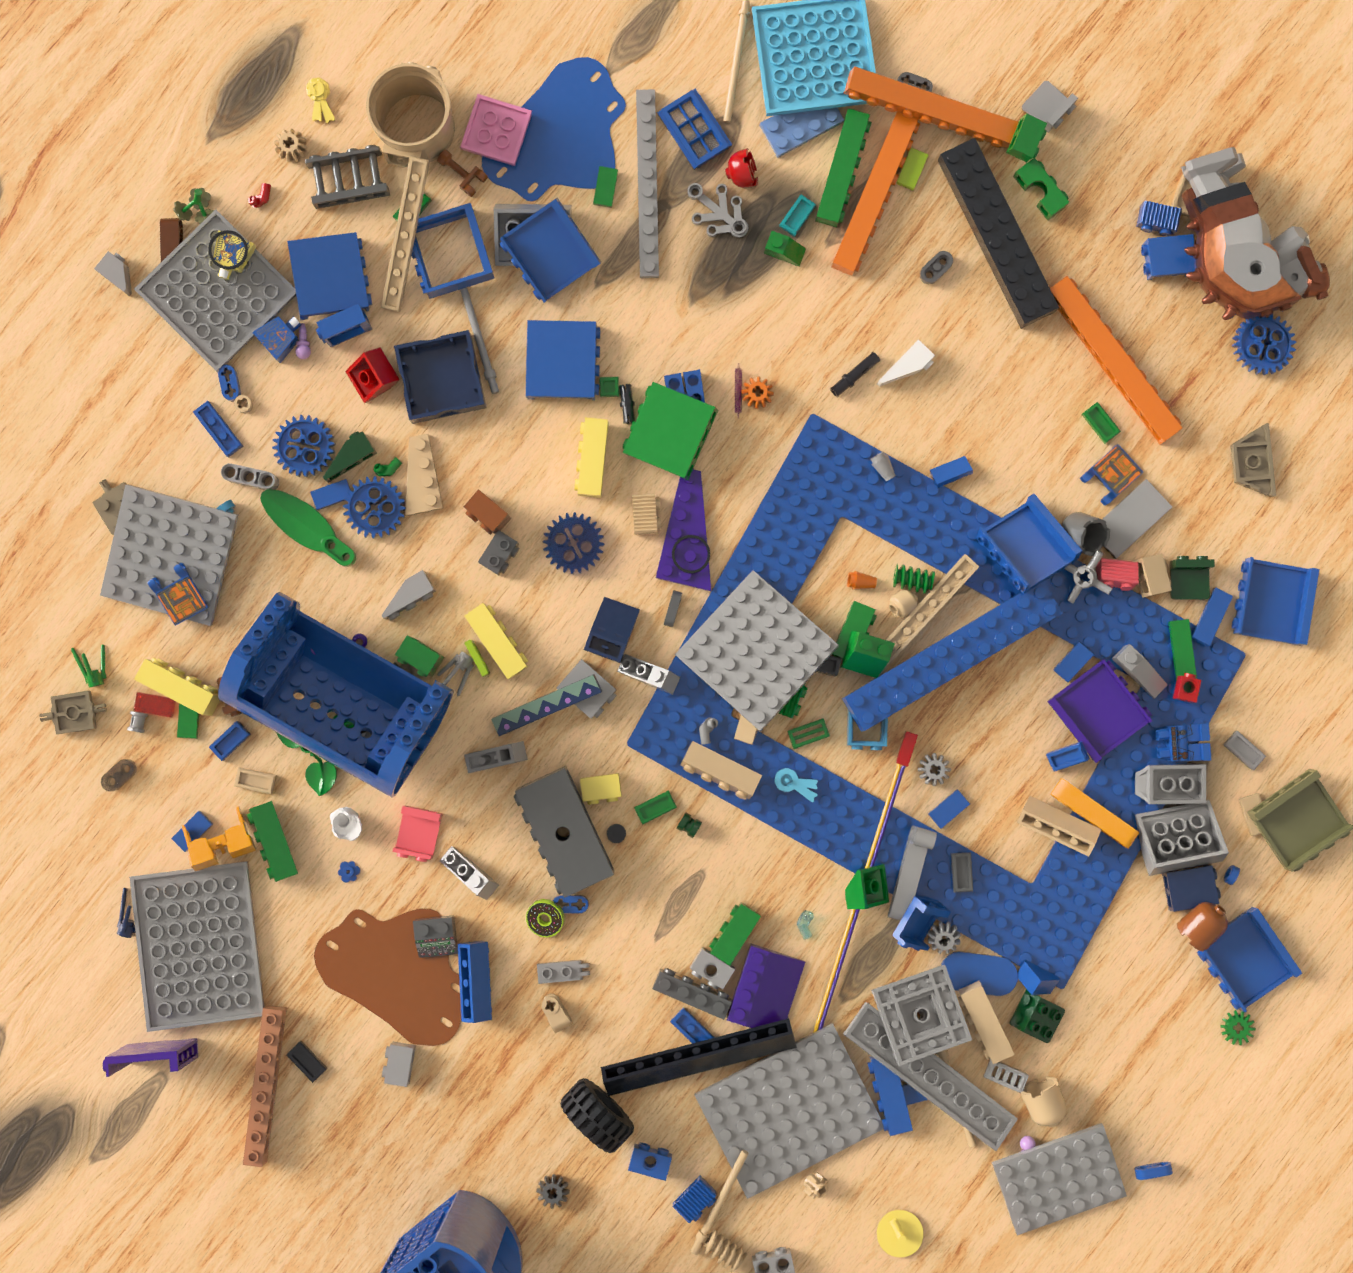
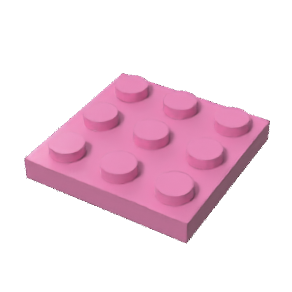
(496, 130)

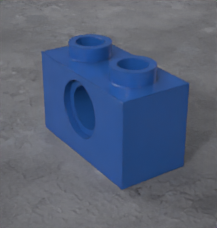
(658, 1169)

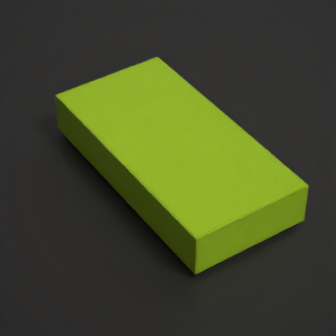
(912, 169)
(480, 663)

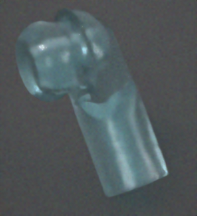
(803, 923)

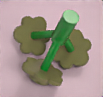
(199, 200)

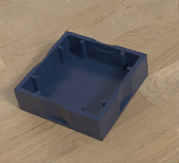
(440, 377)

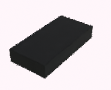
(306, 1061)

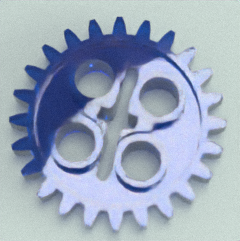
(558, 551)

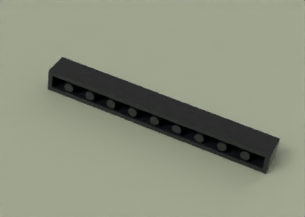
(698, 1057)

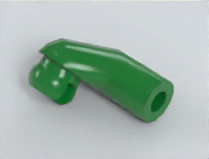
(387, 470)

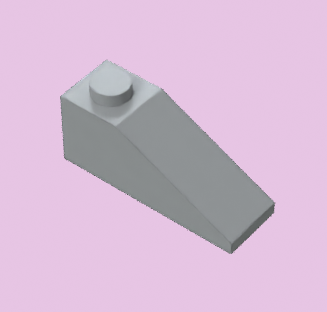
(1139, 670)
(495, 757)

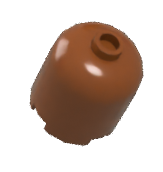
(1204, 925)

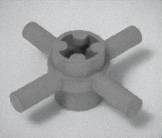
(1080, 584)

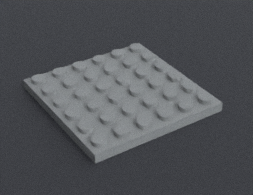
(210, 311)
(155, 536)
(756, 650)

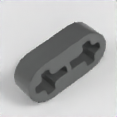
(916, 80)
(673, 608)

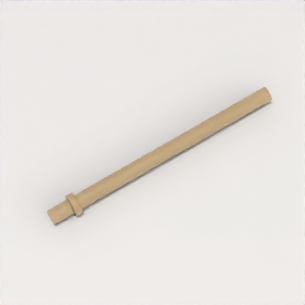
(744, 14)

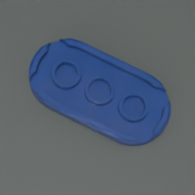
(995, 973)

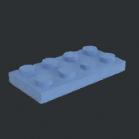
(795, 129)

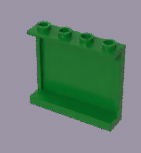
(670, 430)

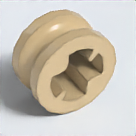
(244, 409)

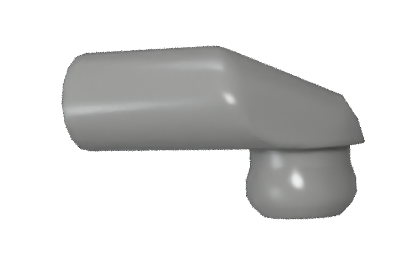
(705, 728)

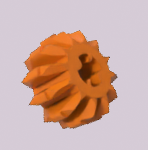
(752, 396)

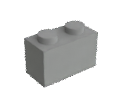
(399, 1064)

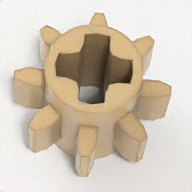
(815, 1185)

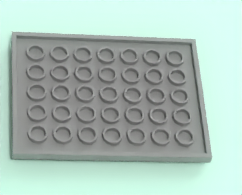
(197, 946)
(790, 1110)

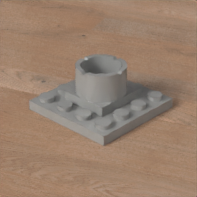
(940, 1019)

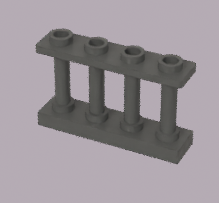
(359, 191)

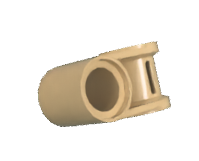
(558, 1015)

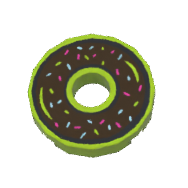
(540, 927)

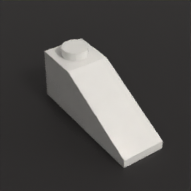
(909, 364)

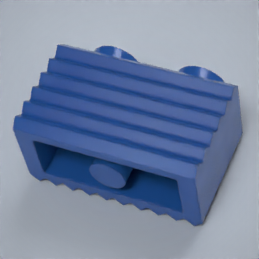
(1158, 218)
(695, 1199)

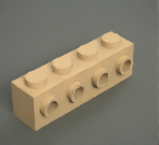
(720, 770)
(1059, 826)
(986, 1022)

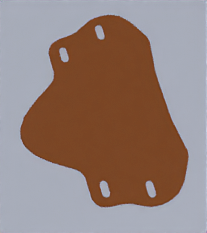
(386, 976)

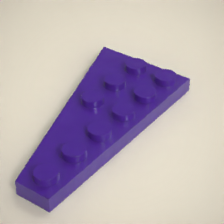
(686, 519)

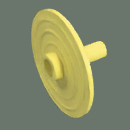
(900, 1233)

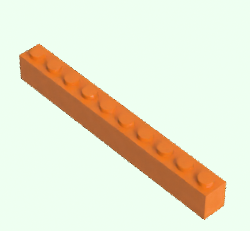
(930, 107)
(875, 193)
(1115, 361)

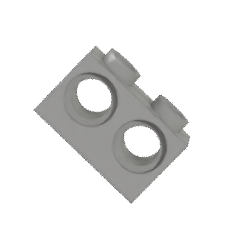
(772, 1260)

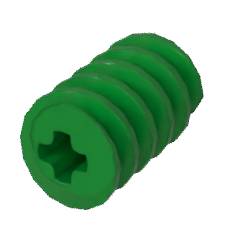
(913, 578)

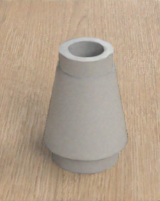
(883, 465)

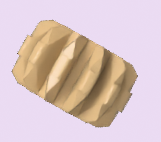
(286, 140)

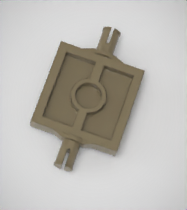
(109, 504)
(73, 712)

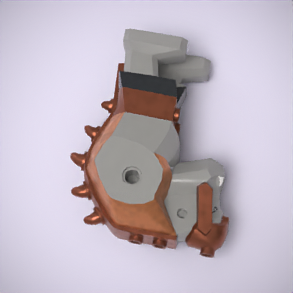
(1235, 249)

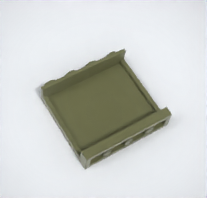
(1300, 821)

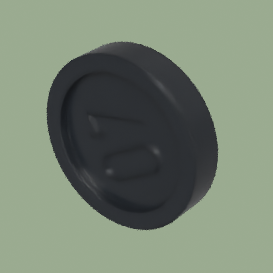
(616, 833)

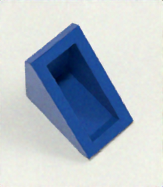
(1036, 979)

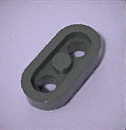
(936, 268)

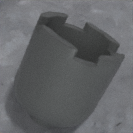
(1087, 531)

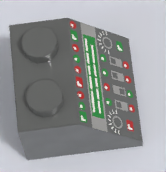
(435, 936)

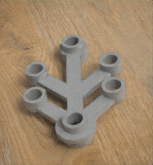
(720, 213)

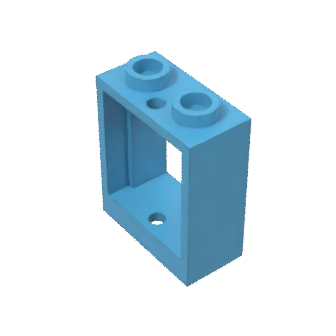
(875, 745)

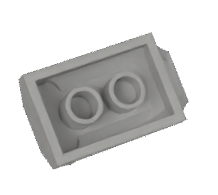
(1172, 784)

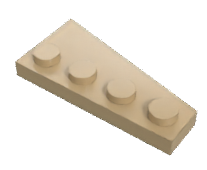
(422, 482)

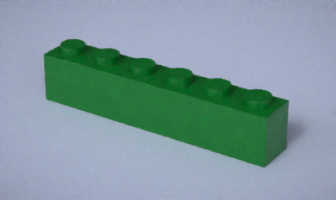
(842, 168)

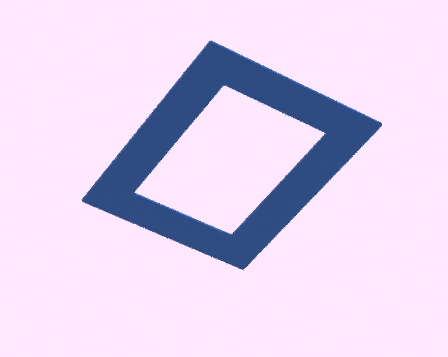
(1038, 921)

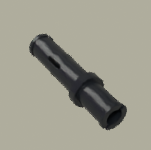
(849, 379)

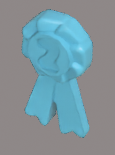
(787, 780)

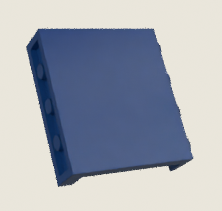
(549, 250)
(328, 274)
(562, 359)
(1029, 544)
(1275, 601)
(1249, 959)

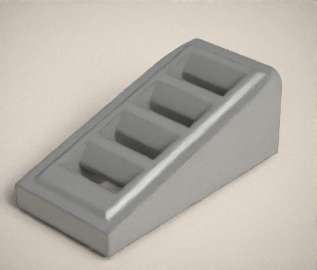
(1022, 1081)

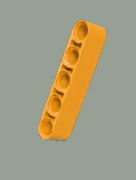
(1094, 813)

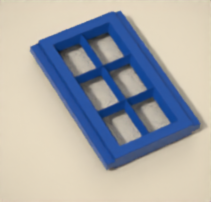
(694, 128)

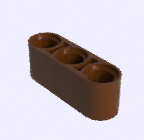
(170, 235)

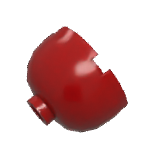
(742, 169)

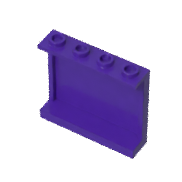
(1100, 710)
(178, 1052)

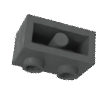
(499, 552)

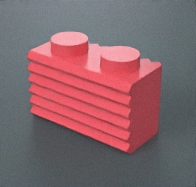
(1118, 573)

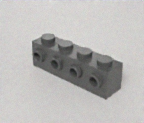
(691, 993)

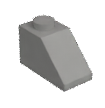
(115, 271)

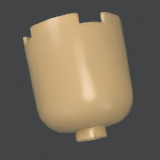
(1045, 1101)

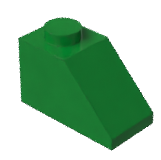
(784, 248)

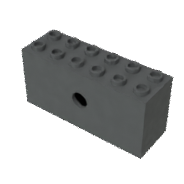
(574, 859)

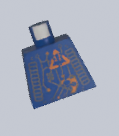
(278, 336)

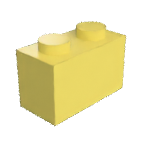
(601, 787)

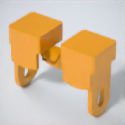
(203, 851)

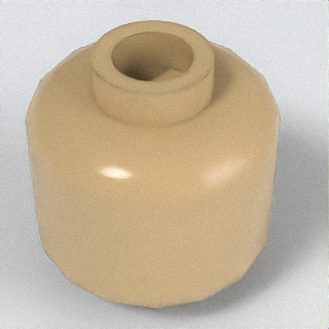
(903, 603)

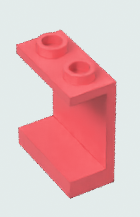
(418, 833)

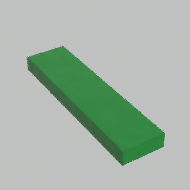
(1182, 649)

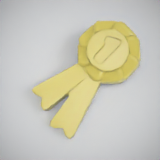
(318, 91)

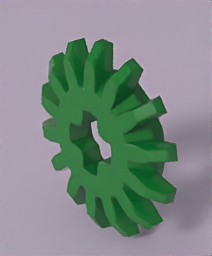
(1232, 1021)

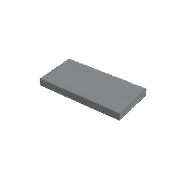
(1134, 517)

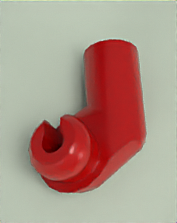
(262, 198)

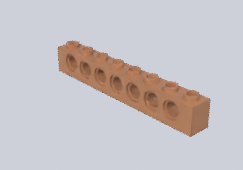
(264, 1086)

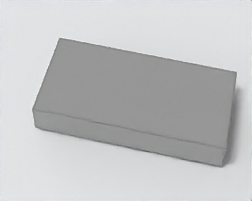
(1244, 750)

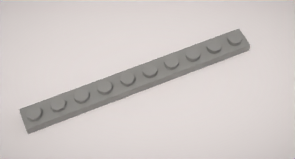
(647, 183)

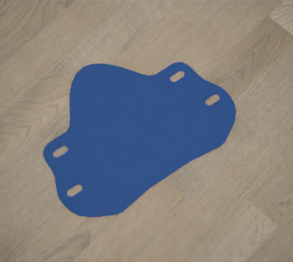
(565, 133)

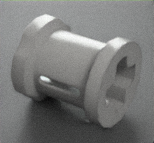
(137, 721)

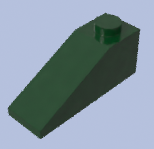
(352, 453)

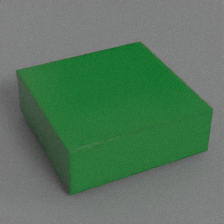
(609, 386)

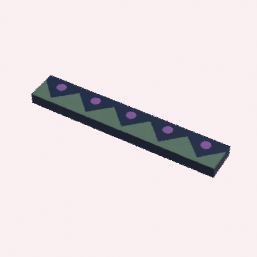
(546, 705)

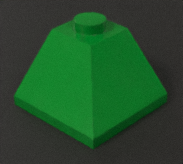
(867, 888)

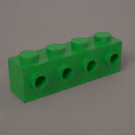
(273, 841)

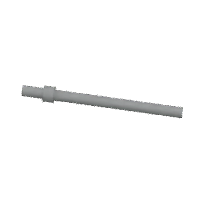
(489, 373)

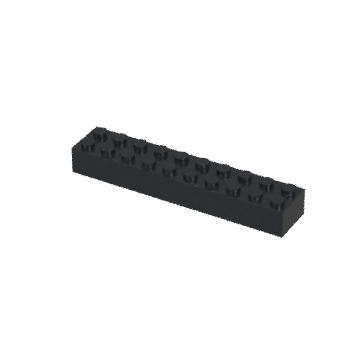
(997, 233)

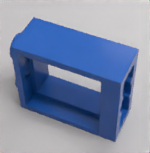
(343, 325)

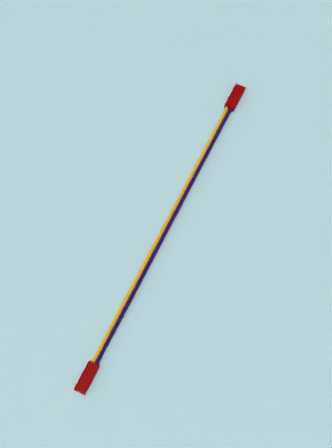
(903, 758)

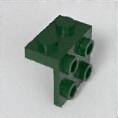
(1190, 578)
(1037, 1017)

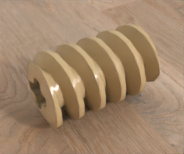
(724, 1251)

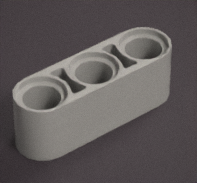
(241, 473)

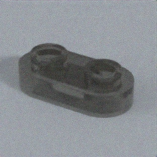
(119, 774)

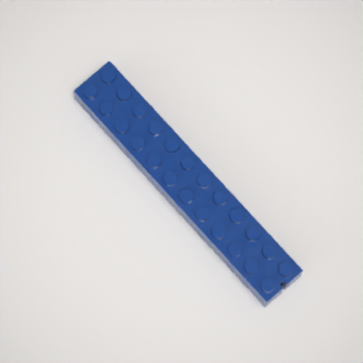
(951, 656)

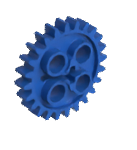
(1280, 348)
(299, 462)
(362, 495)

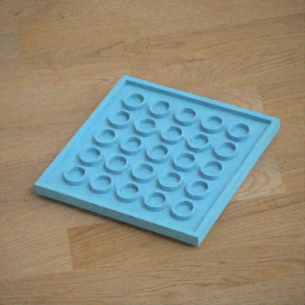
(809, 52)

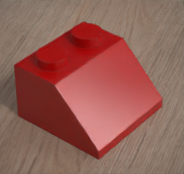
(372, 374)

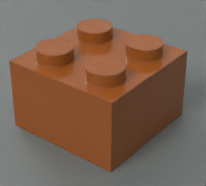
(487, 512)

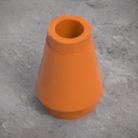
(859, 580)

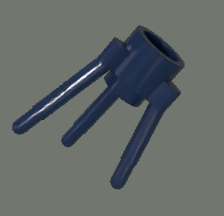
(125, 925)

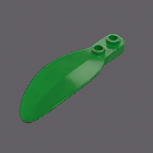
(305, 525)

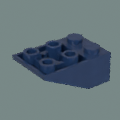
(611, 630)

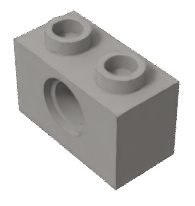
(705, 959)

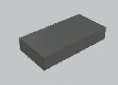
(962, 872)

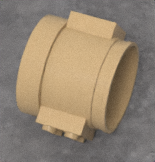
(396, 84)

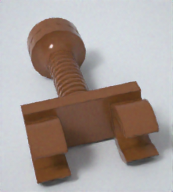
(445, 159)

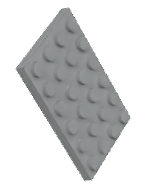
(1059, 1179)

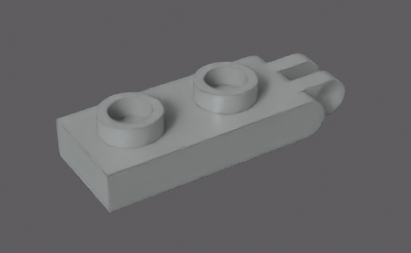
(561, 971)

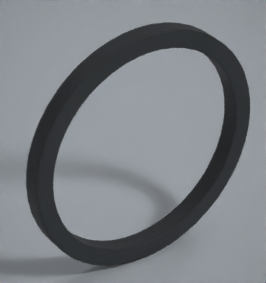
(227, 232)
(685, 537)

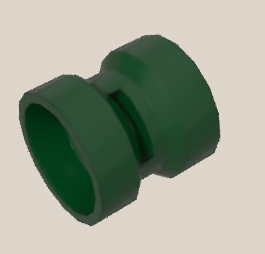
(689, 825)

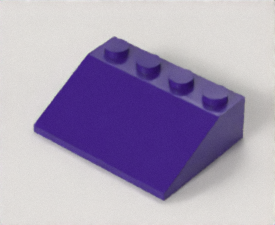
(765, 987)

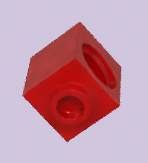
(1181, 694)

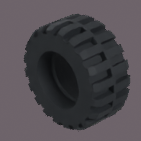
(597, 1115)

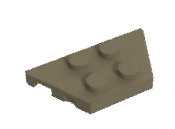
(1254, 461)

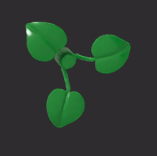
(318, 775)

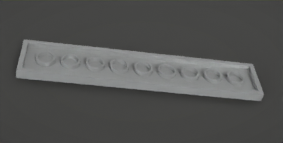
(935, 1081)

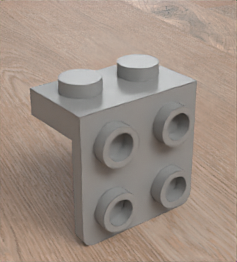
(1049, 105)

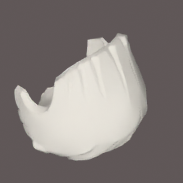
(346, 824)

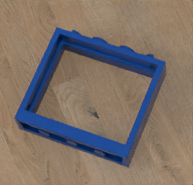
(443, 218)

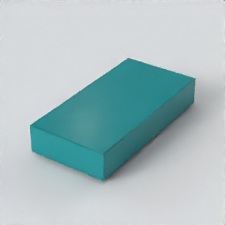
(797, 215)

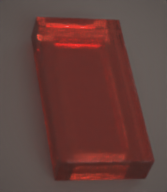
(154, 704)

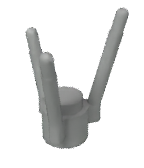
(463, 662)

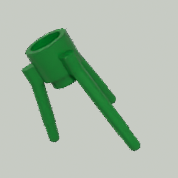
(93, 677)

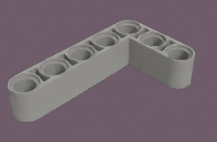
(910, 870)

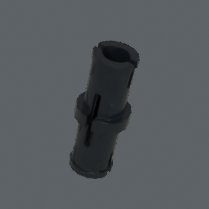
(627, 403)

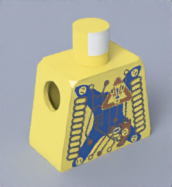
(229, 252)

